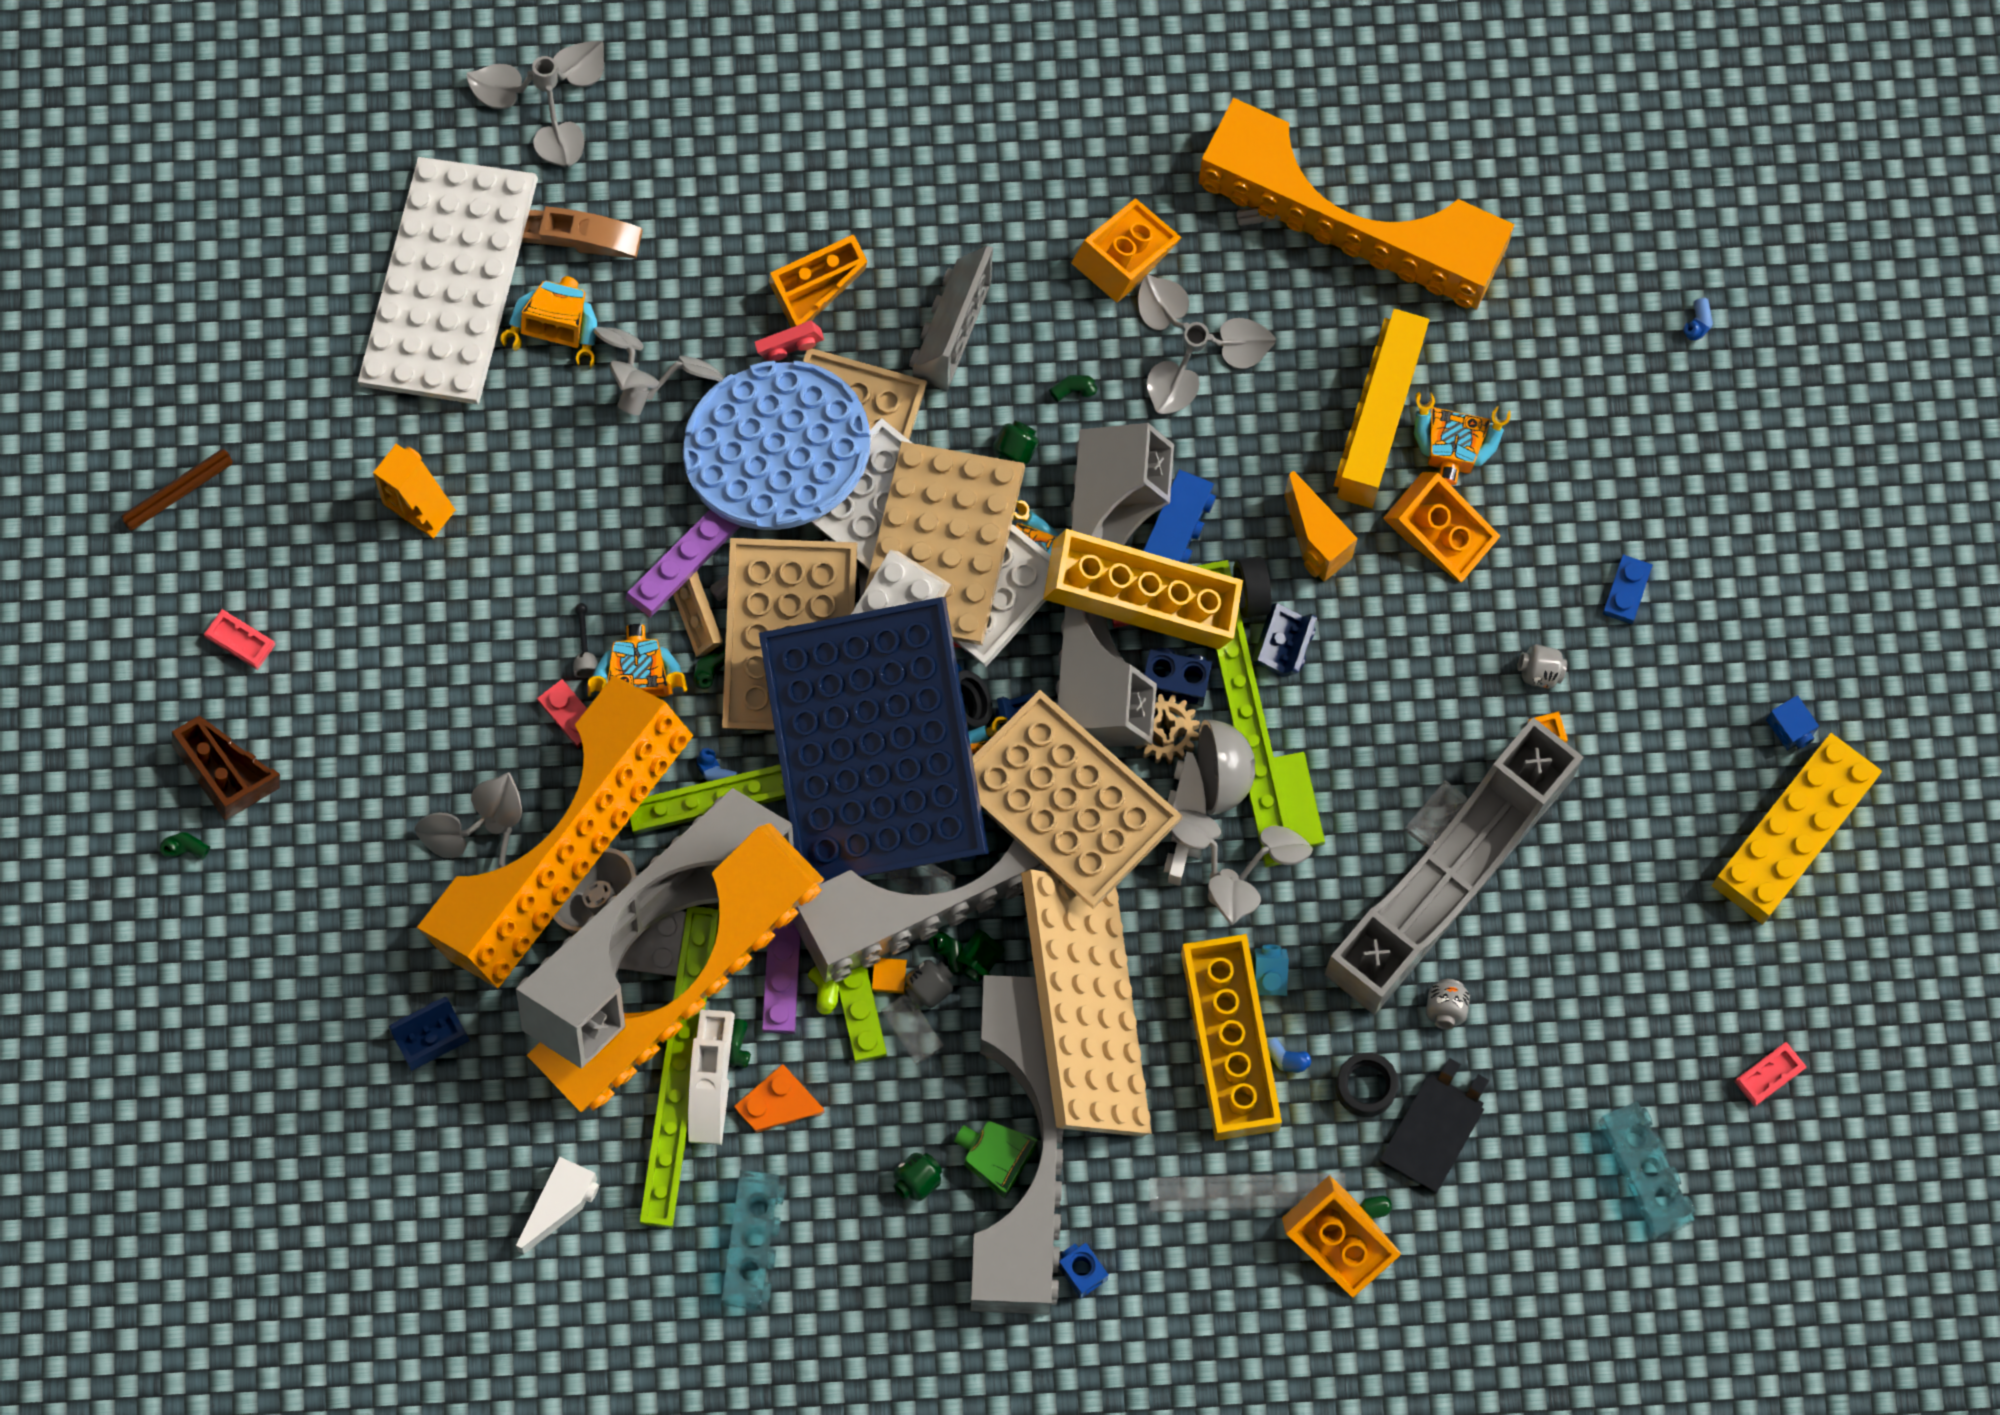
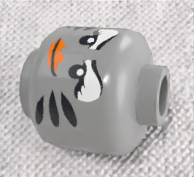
(1542, 666)
(1448, 1003)

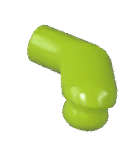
(827, 992)

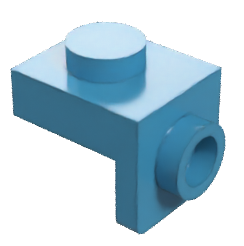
(1271, 970)

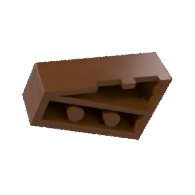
(223, 769)

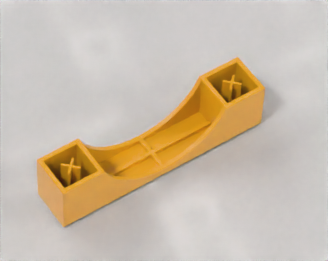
(1445, 252)
(756, 894)
(496, 916)

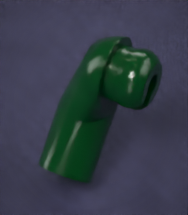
(1074, 383)
(706, 668)
(184, 843)
(948, 948)
(737, 1056)
(1376, 1206)

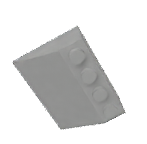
(953, 318)

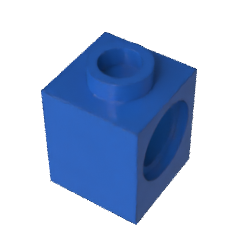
(1793, 724)
(1082, 1284)

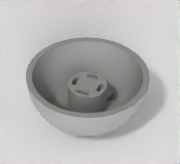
(1224, 765)
(604, 880)

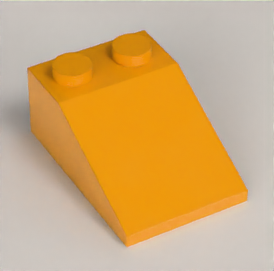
(1125, 249)
(1442, 525)
(1321, 535)
(1340, 1236)

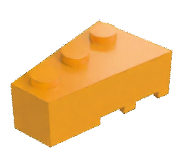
(817, 279)
(412, 491)

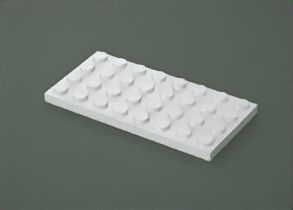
(448, 280)
(859, 521)

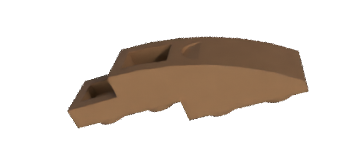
(583, 231)

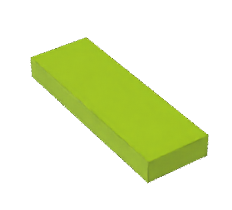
(1299, 797)

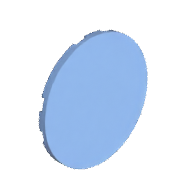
(776, 445)

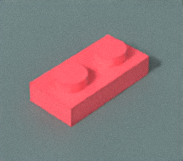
(796, 338)
(564, 709)

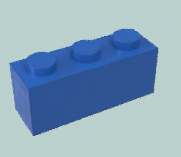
(1181, 518)

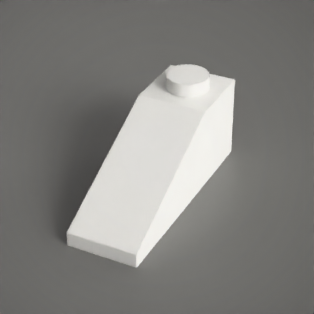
(560, 1200)

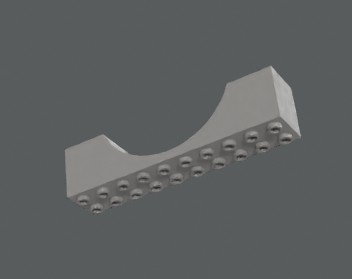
(1118, 484)
(1455, 868)
(859, 922)
(574, 994)
(1017, 1254)

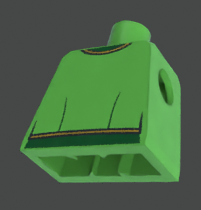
(996, 1154)

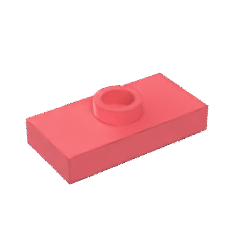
(239, 639)
(1770, 1074)

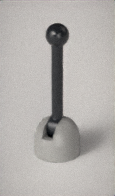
(585, 662)

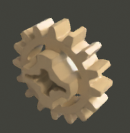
(1177, 728)

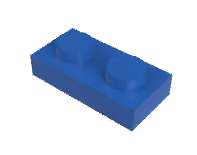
(1627, 589)

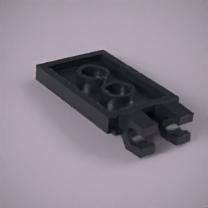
(1435, 1129)

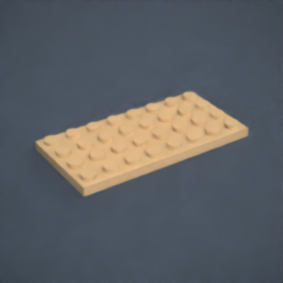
(1086, 1009)

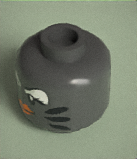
(929, 983)

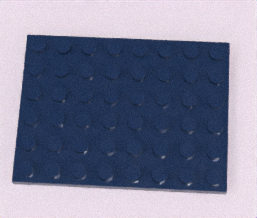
(874, 740)

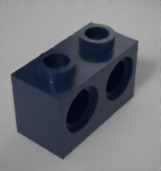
(1175, 682)

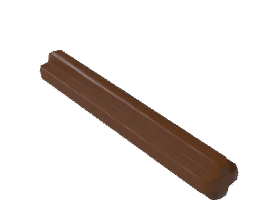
(177, 489)

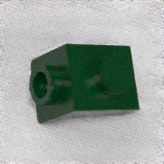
(979, 956)

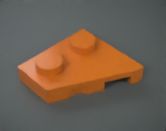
(777, 1102)

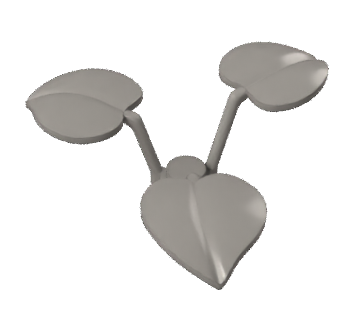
(582, 67)
(636, 382)
(1172, 386)
(500, 810)
(1227, 889)

